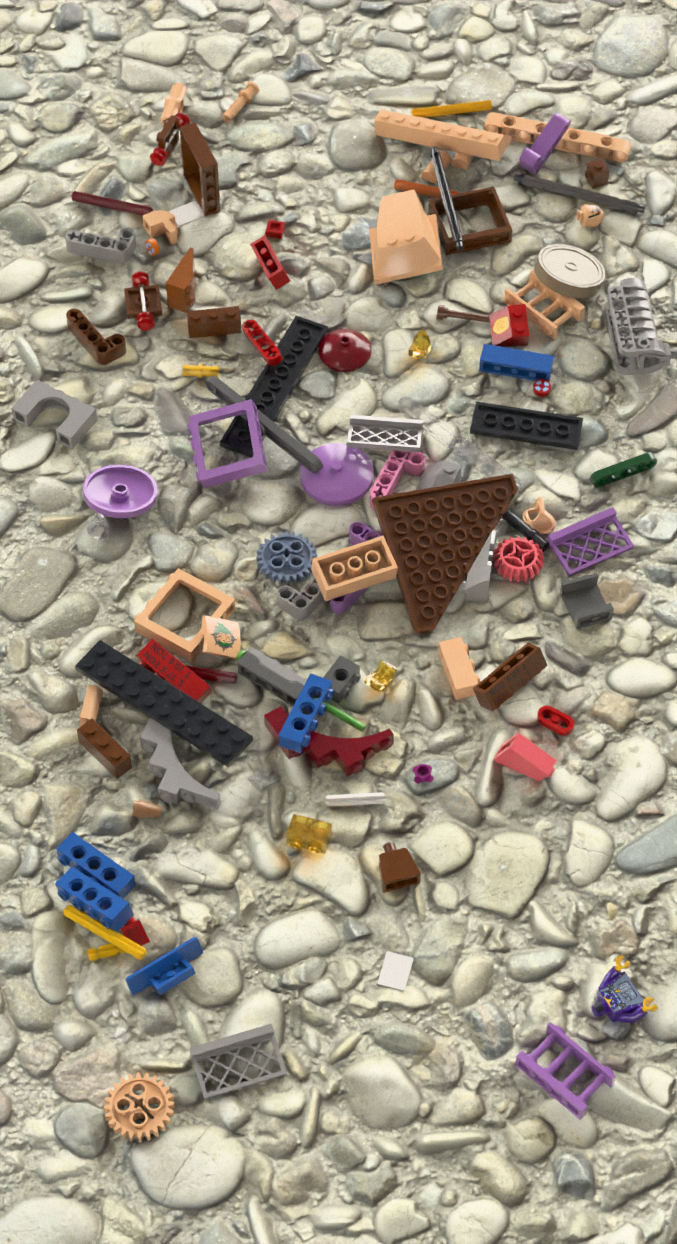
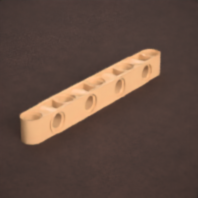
(573, 140)

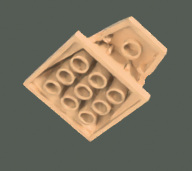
(404, 240)

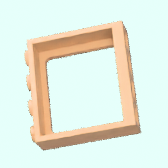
(186, 649)

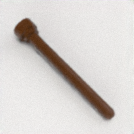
(443, 312)

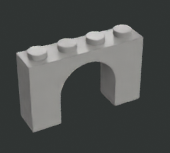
(43, 397)

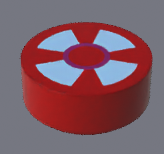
(541, 388)

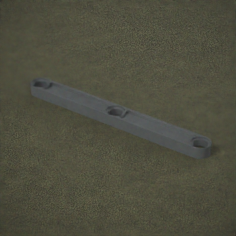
(267, 427)

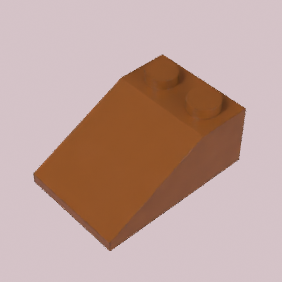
(181, 284)

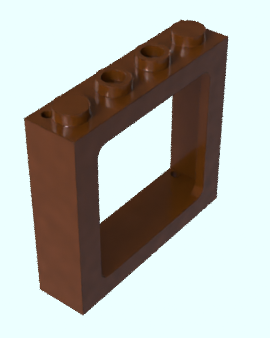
(200, 169)
(476, 240)

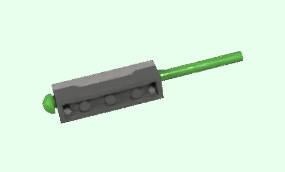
(281, 681)

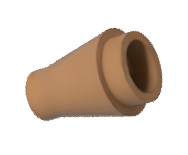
(145, 809)

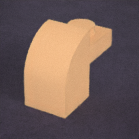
(160, 223)

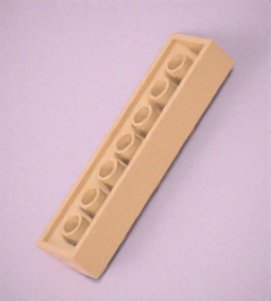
(441, 135)

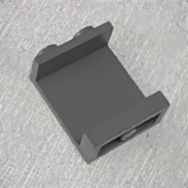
(585, 601)

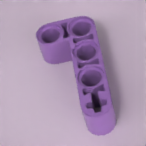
(535, 157)

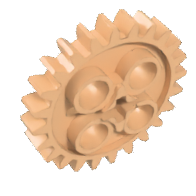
(153, 1094)

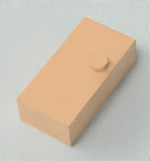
(354, 568)

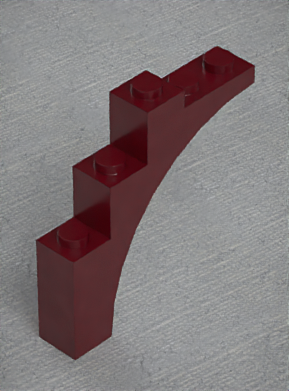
(324, 749)

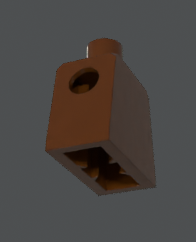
(397, 868)

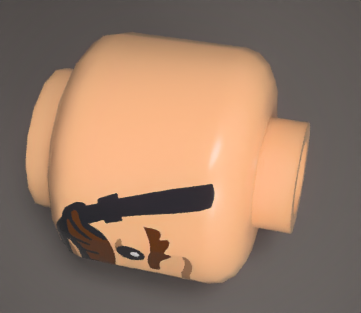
(590, 215)

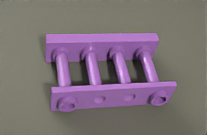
(561, 1090)

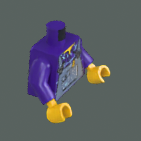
(620, 998)

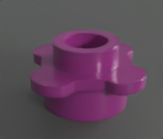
(425, 769)

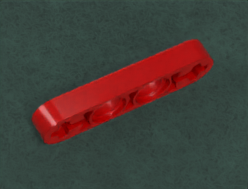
(261, 342)

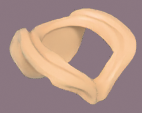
(544, 522)

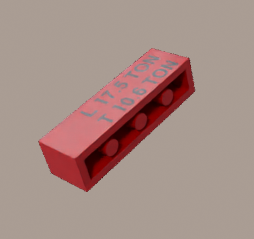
(173, 671)

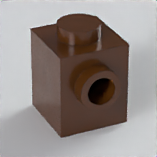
(597, 173)

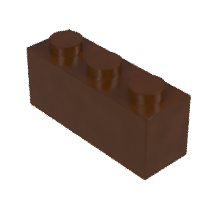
(214, 322)
(104, 748)

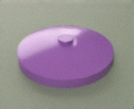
(344, 475)
(120, 491)

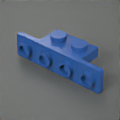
(167, 970)

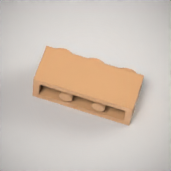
(458, 667)

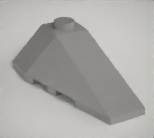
(440, 474)
(479, 576)

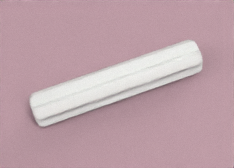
(355, 799)

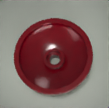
(345, 350)

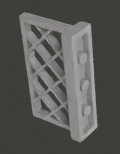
(387, 427)
(227, 1046)

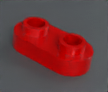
(556, 720)

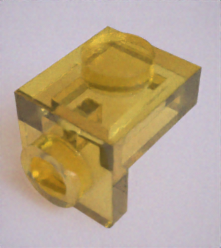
(382, 677)

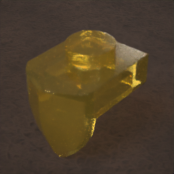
(420, 345)

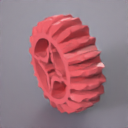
(521, 554)

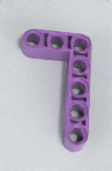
(357, 534)

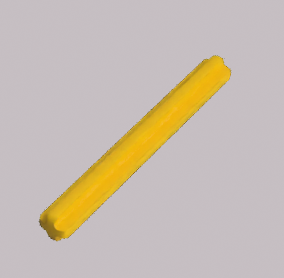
(452, 109)
(107, 934)

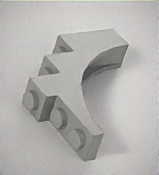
(164, 763)

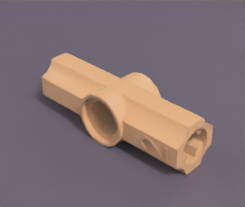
(174, 102)

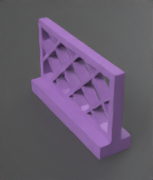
(583, 528)

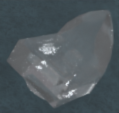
(98, 526)

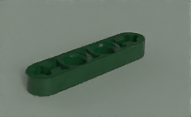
(623, 469)

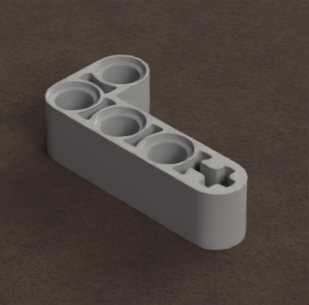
(102, 247)
(308, 598)

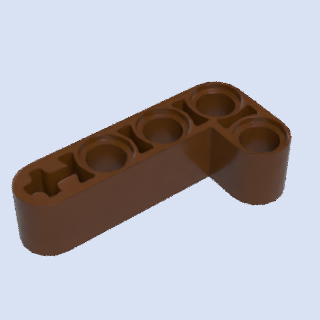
(102, 350)

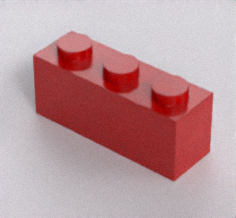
(270, 262)

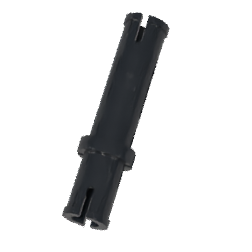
(525, 530)

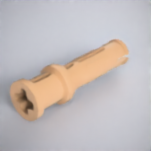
(244, 97)

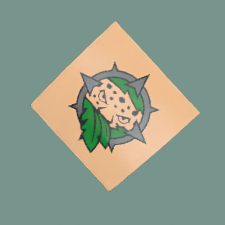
(221, 637)

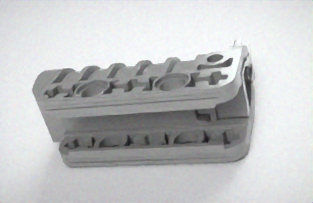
(635, 330)

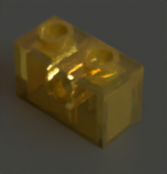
(309, 834)

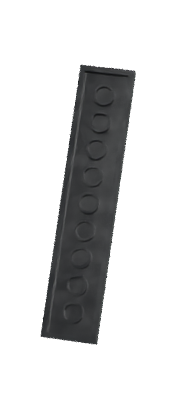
(277, 381)
(164, 703)

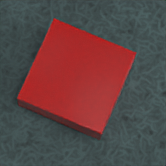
(275, 229)

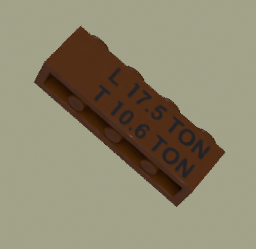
(510, 677)

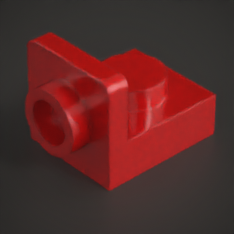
(135, 932)

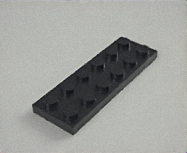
(526, 425)

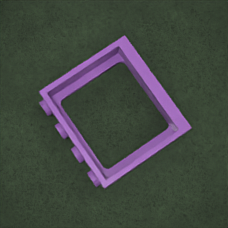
(233, 471)

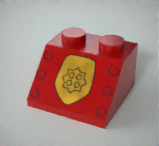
(510, 326)

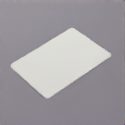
(187, 213)
(395, 970)

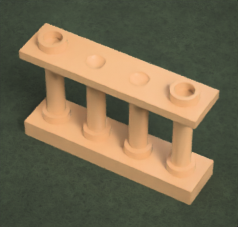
(568, 304)

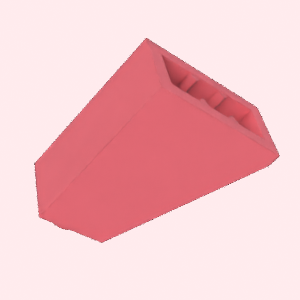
(525, 758)

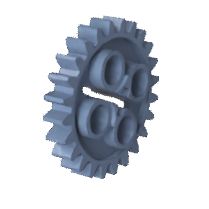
(281, 563)

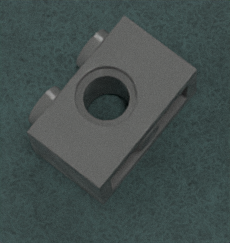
(343, 670)

